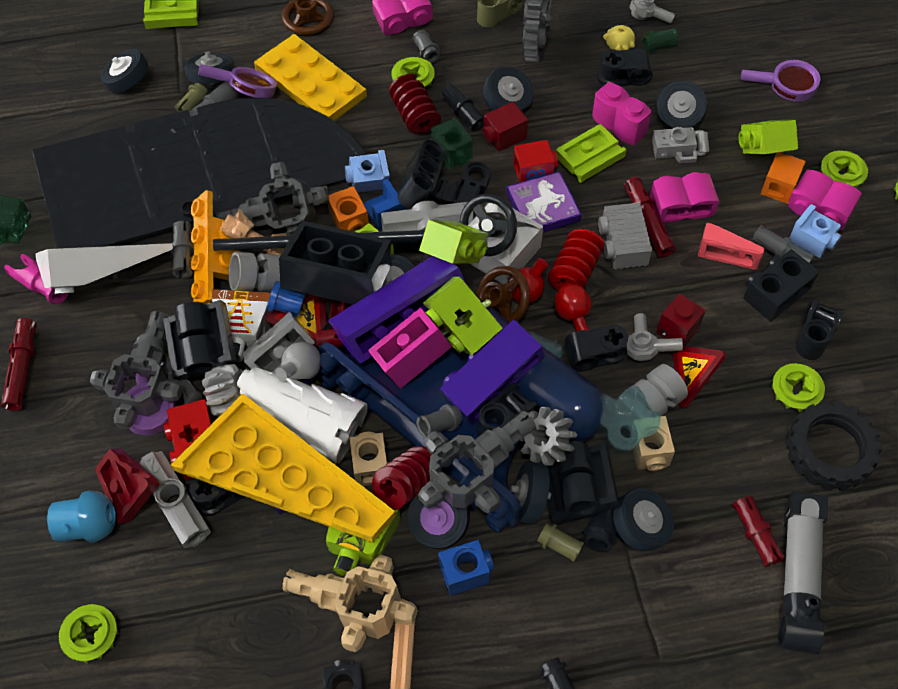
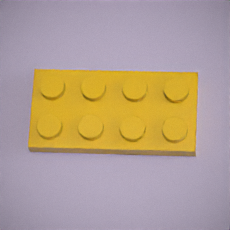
(311, 78)

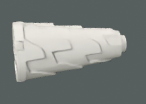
(310, 412)

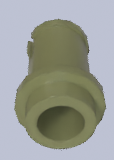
(192, 98)
(560, 542)

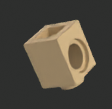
(364, 444)
(655, 458)

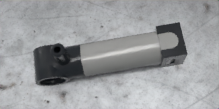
(801, 623)

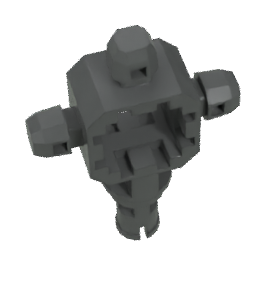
(263, 211)
(146, 361)
(485, 451)

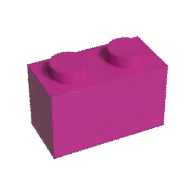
(410, 348)

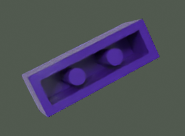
(492, 368)

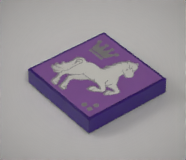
(545, 201)

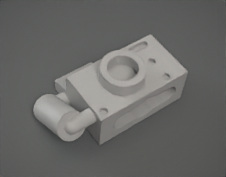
(680, 143)

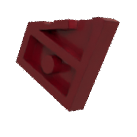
(125, 483)

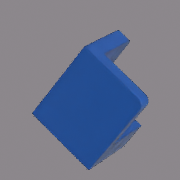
(385, 203)

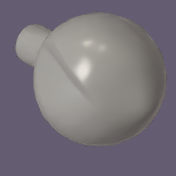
(299, 362)

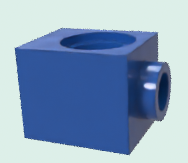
(460, 581)

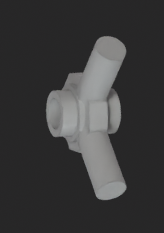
(646, 8)
(644, 345)

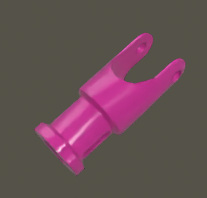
(31, 278)

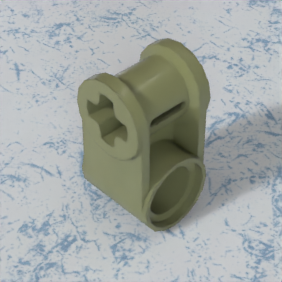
(494, 11)

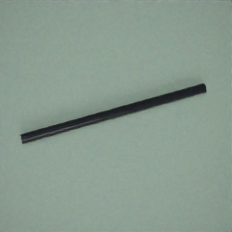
(277, 242)

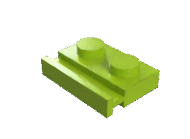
(170, 13)
(590, 153)

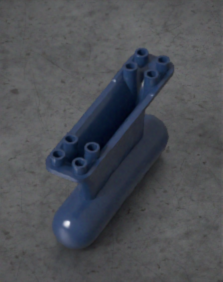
(548, 383)

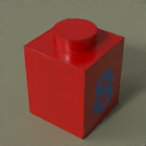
(534, 160)

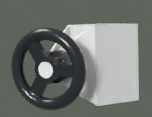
(510, 237)

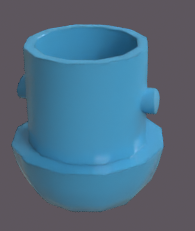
(85, 518)

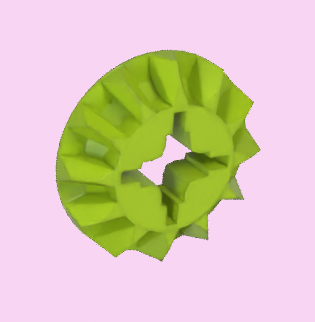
(415, 65)
(838, 160)
(812, 386)
(73, 630)

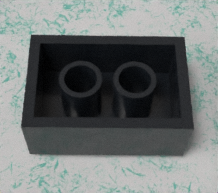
(334, 263)

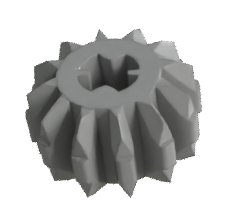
(221, 387)
(554, 426)

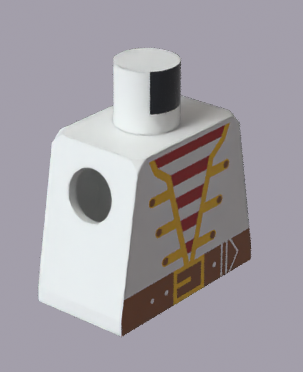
(245, 315)

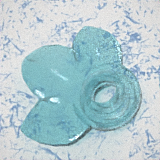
(630, 413)

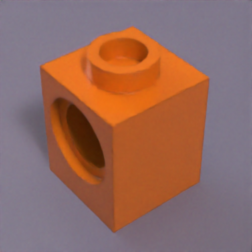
(782, 177)
(347, 210)

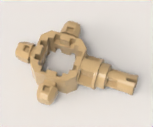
(338, 595)

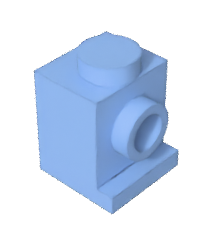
(368, 180)
(815, 232)

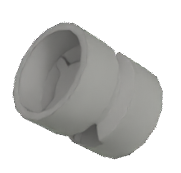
(253, 272)
(663, 389)

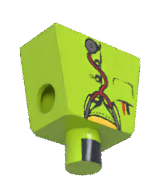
(355, 549)

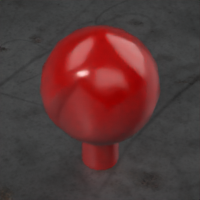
(534, 280)
(572, 304)

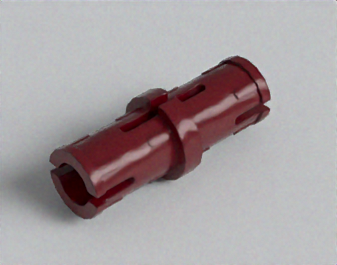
(758, 531)

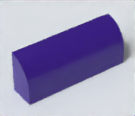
(389, 306)

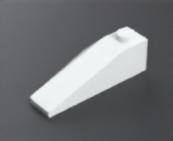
(79, 266)

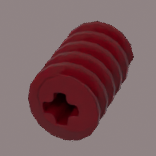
(414, 104)
(403, 477)

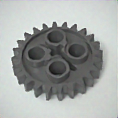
(536, 27)

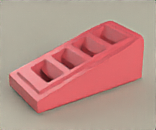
(729, 248)

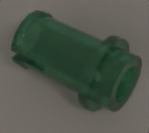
(660, 39)

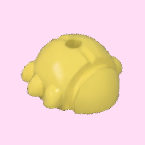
(620, 38)

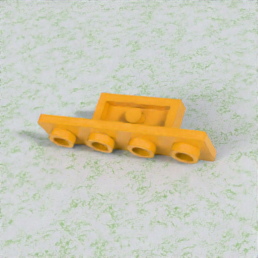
(205, 260)

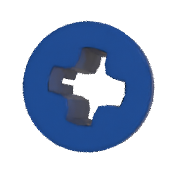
(285, 300)

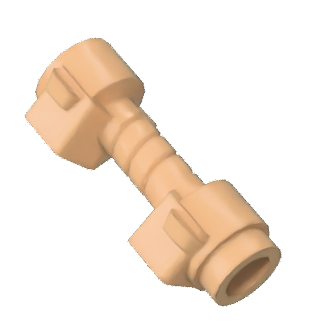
(240, 227)

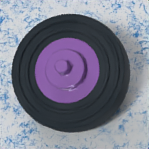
(438, 525)

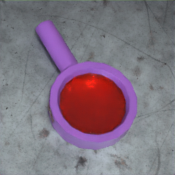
(243, 79)
(791, 79)

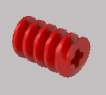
(576, 258)

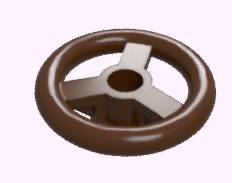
(307, 12)
(491, 291)

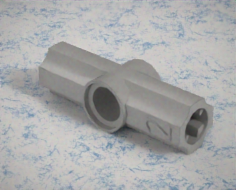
(419, 214)
(181, 513)

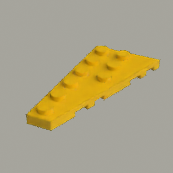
(271, 464)

